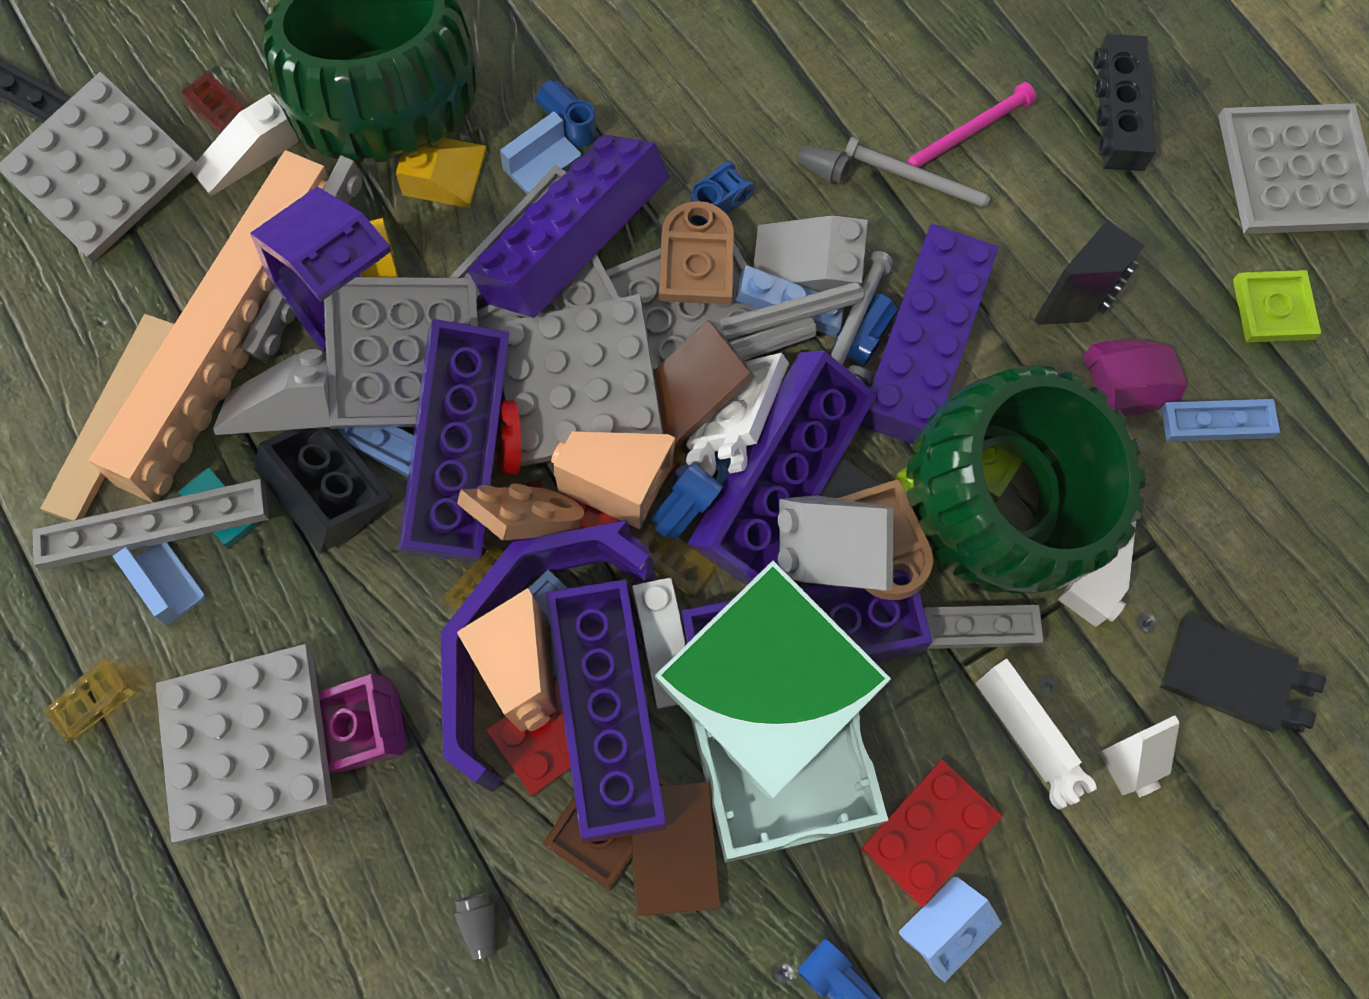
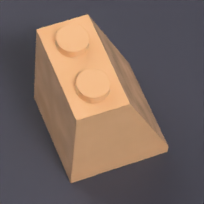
(614, 471)
(515, 659)

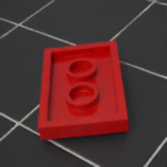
(535, 755)
(931, 833)

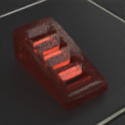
(200, 89)

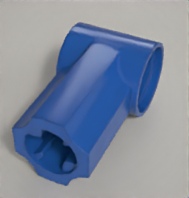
(576, 114)
(876, 320)
(689, 496)
(831, 975)

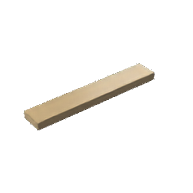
(78, 478)

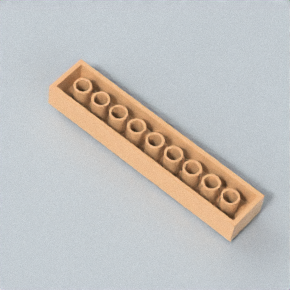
(201, 351)

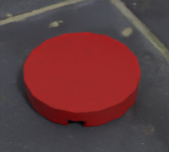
(508, 438)

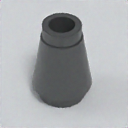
(826, 163)
(477, 924)

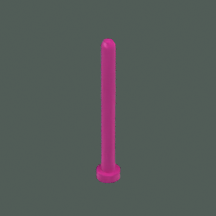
(1023, 96)

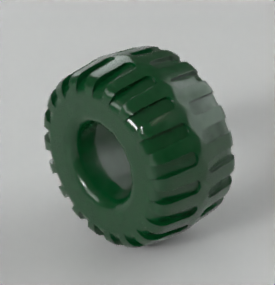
(370, 73)
(1076, 455)

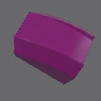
(1136, 374)
(362, 723)

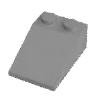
(813, 251)
(280, 398)
(836, 542)

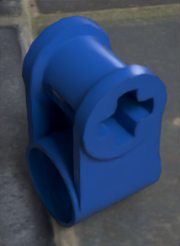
(723, 189)

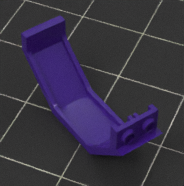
(315, 252)
(506, 579)

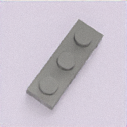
(984, 626)

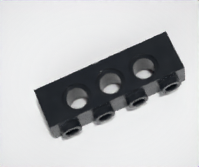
(1124, 103)

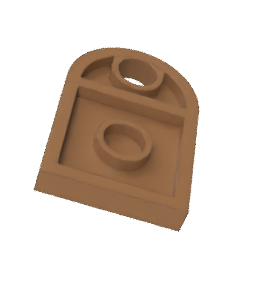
(696, 259)
(521, 510)
(910, 544)

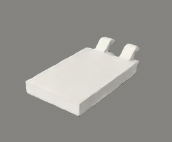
(740, 419)
(1035, 734)

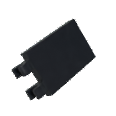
(1238, 677)

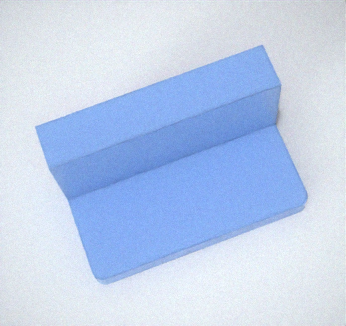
(537, 152)
(161, 581)
(951, 927)

